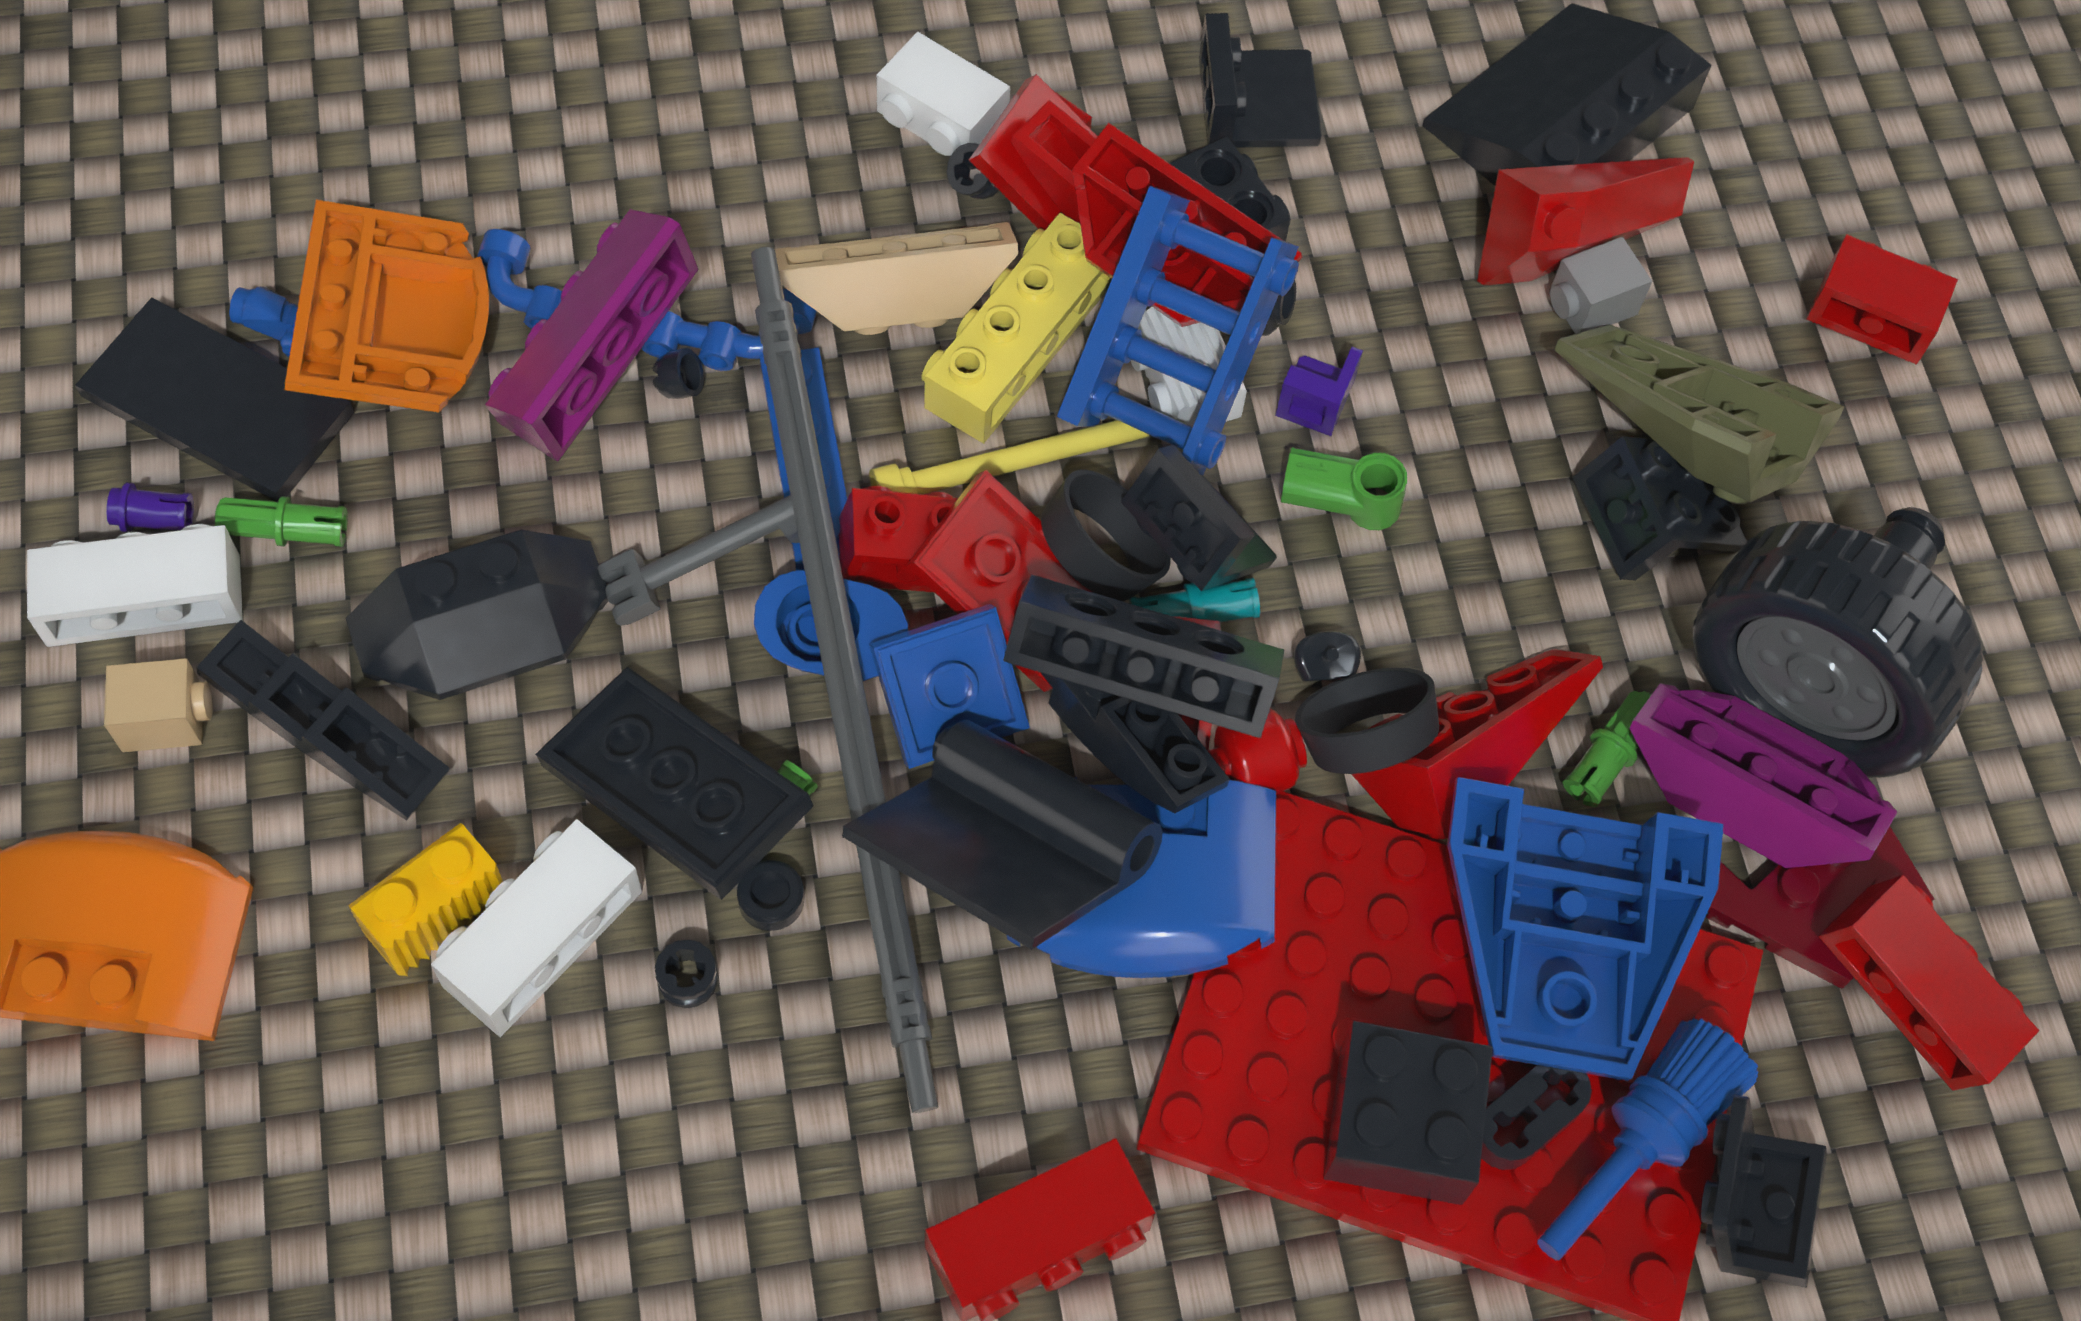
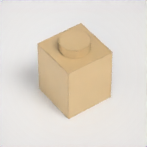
(156, 705)

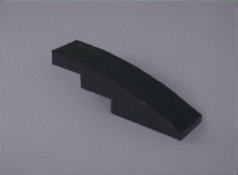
(323, 720)

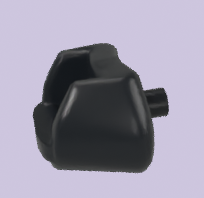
(1327, 656)

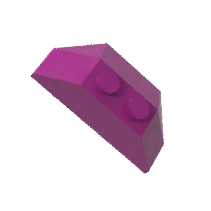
(1760, 779)

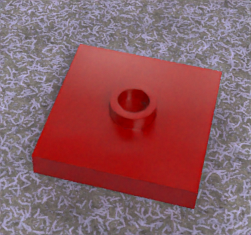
(1003, 165)

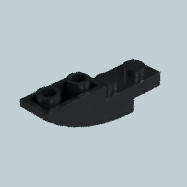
(1139, 744)

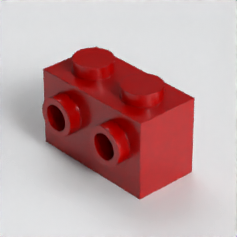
(1882, 299)
(884, 532)

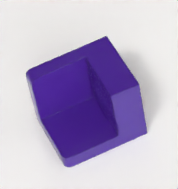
(1317, 392)

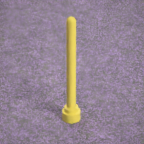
(1005, 459)

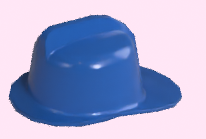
(788, 628)

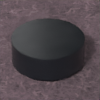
(771, 896)

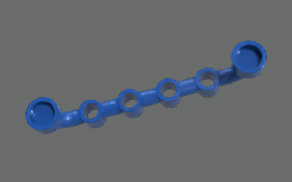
(718, 342)

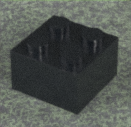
(1409, 1113)

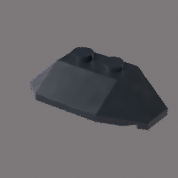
(478, 613)

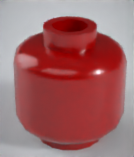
(1263, 761)

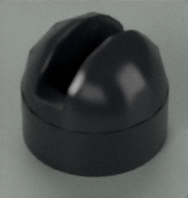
(679, 374)

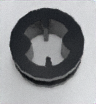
(959, 170)
(705, 964)

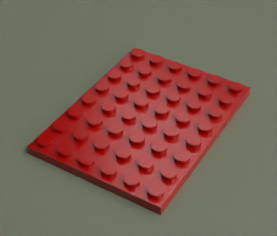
(1381, 940)

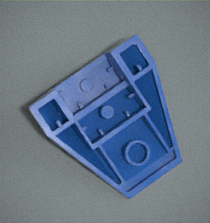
(1576, 923)

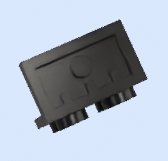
(1256, 94)
(1652, 506)
(1194, 522)

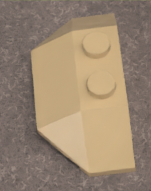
(898, 277)

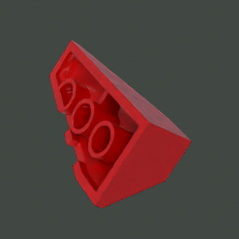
(1567, 209)
(1481, 738)

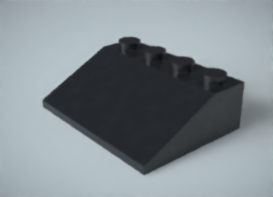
(1572, 95)

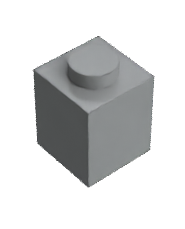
(1599, 286)

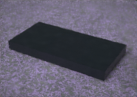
(213, 400)
(675, 782)

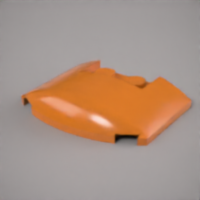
(387, 309)
(118, 933)

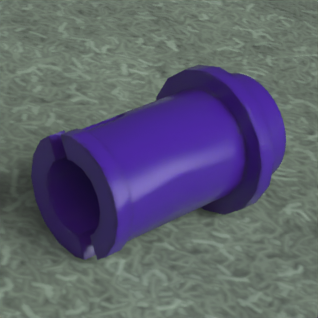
(148, 509)

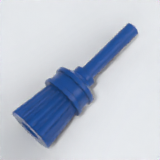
(1660, 1119)

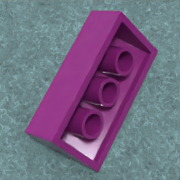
(593, 332)

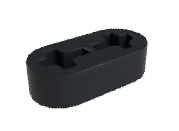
(1543, 1125)

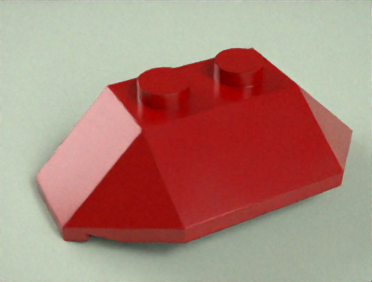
(1109, 193)

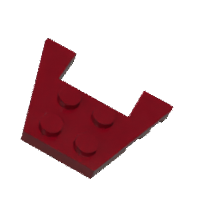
(1801, 902)

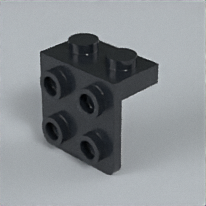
(1764, 1201)

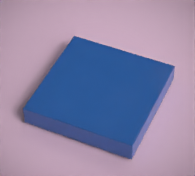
(948, 676)

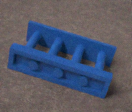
(1140, 284)

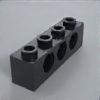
(1144, 655)

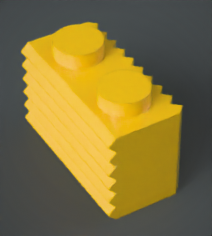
(427, 899)

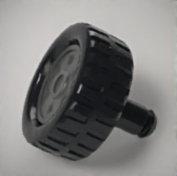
(1845, 637)

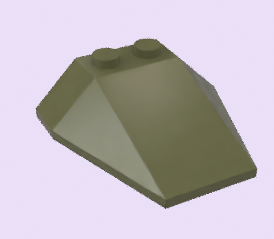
(1709, 415)

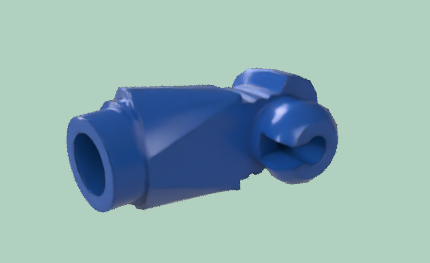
(265, 313)

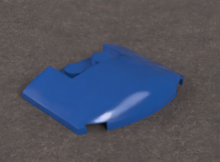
(1195, 902)

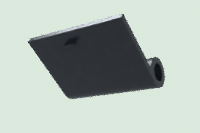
(1009, 836)

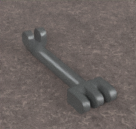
(634, 582)

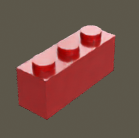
(1929, 983)
(1040, 1232)

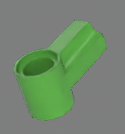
(1341, 486)

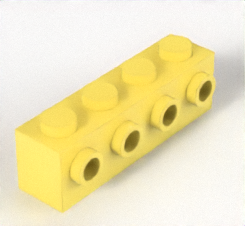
(1014, 332)

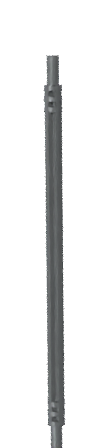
(844, 683)

